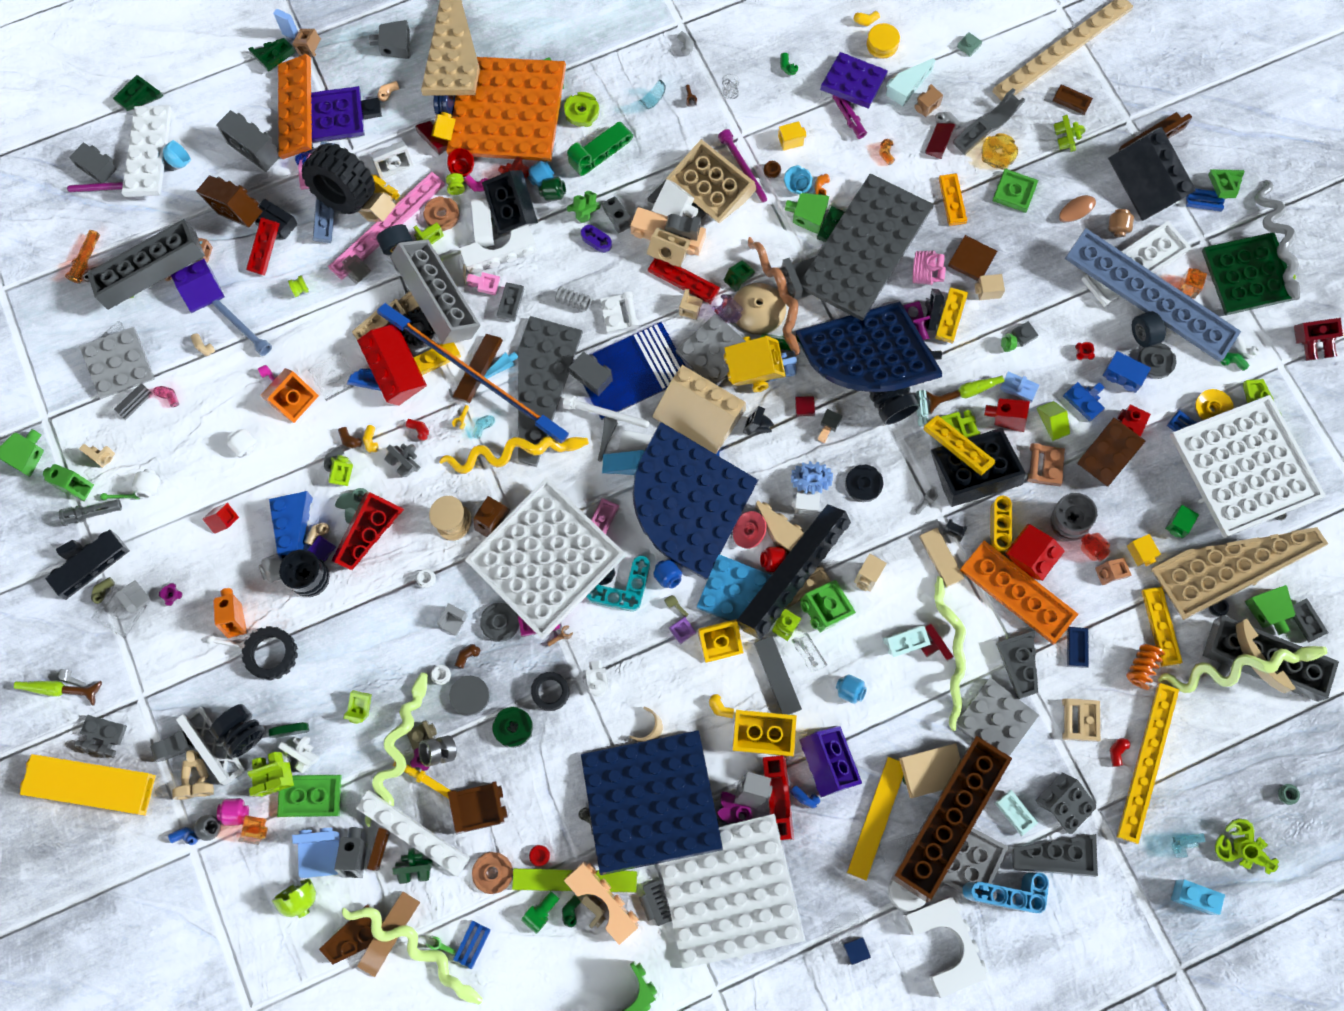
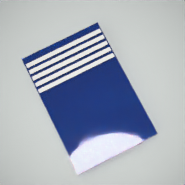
(639, 368)

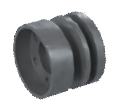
(1080, 509)

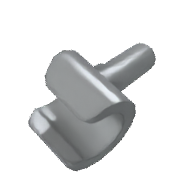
(927, 500)
(65, 675)

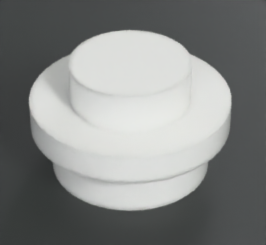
(426, 578)
(440, 674)

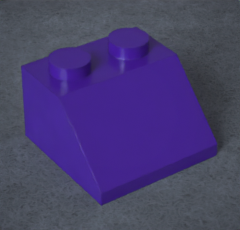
(197, 285)

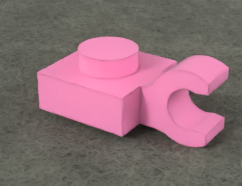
(486, 283)

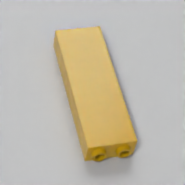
(87, 784)

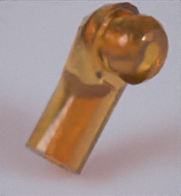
(884, 151)

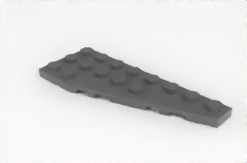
(542, 373)

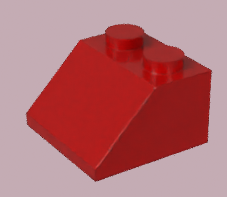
(1035, 552)

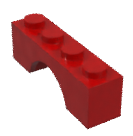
(779, 801)

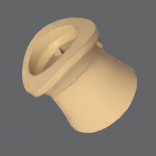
(450, 518)

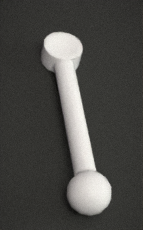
(211, 639)

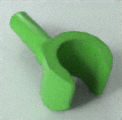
(438, 945)

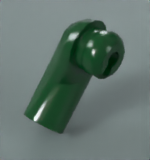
(568, 912)

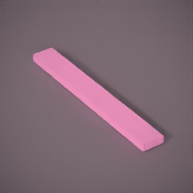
(399, 215)

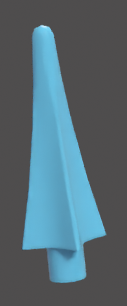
(501, 364)

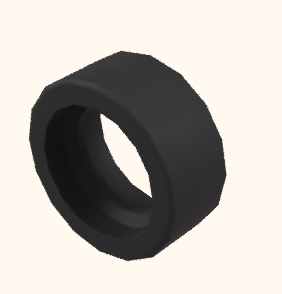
(535, 691)

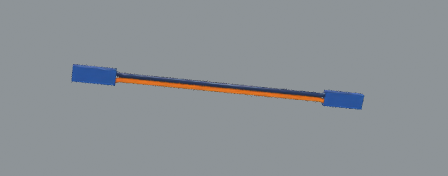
(541, 422)

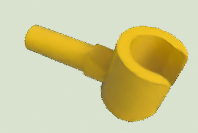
(461, 418)

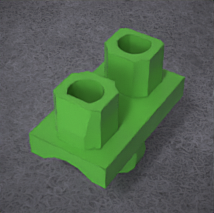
(584, 206)

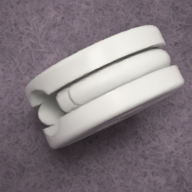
(902, 898)

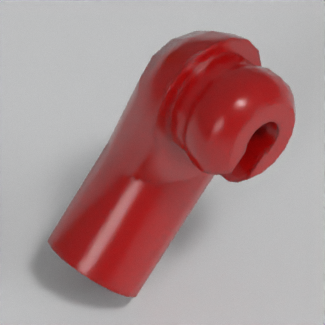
(420, 427)
(1117, 749)

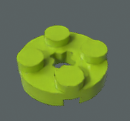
(583, 118)

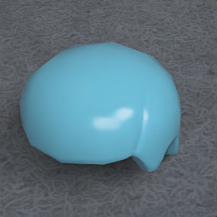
(176, 155)
(798, 180)

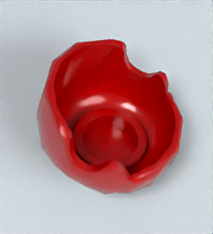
(460, 162)

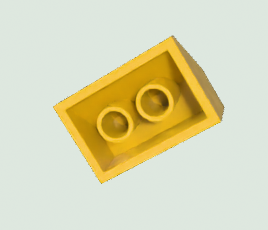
(764, 733)

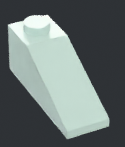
(908, 81)

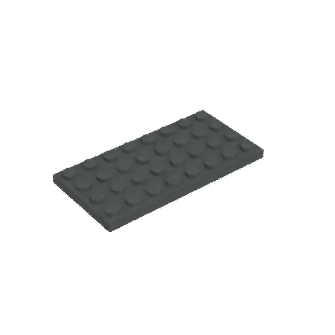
(866, 246)

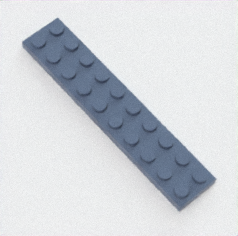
(1153, 294)

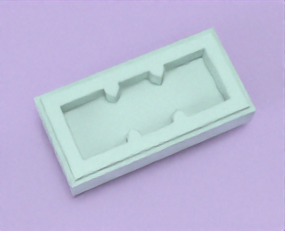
(1016, 812)

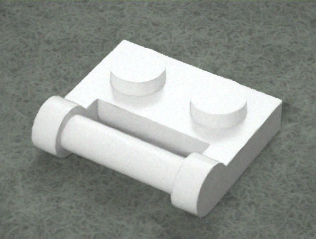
(613, 314)

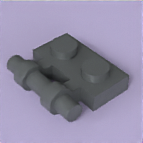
(100, 729)

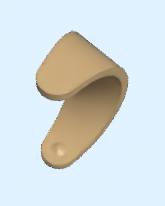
(656, 732)

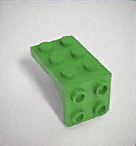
(646, 990)

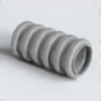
(571, 298)

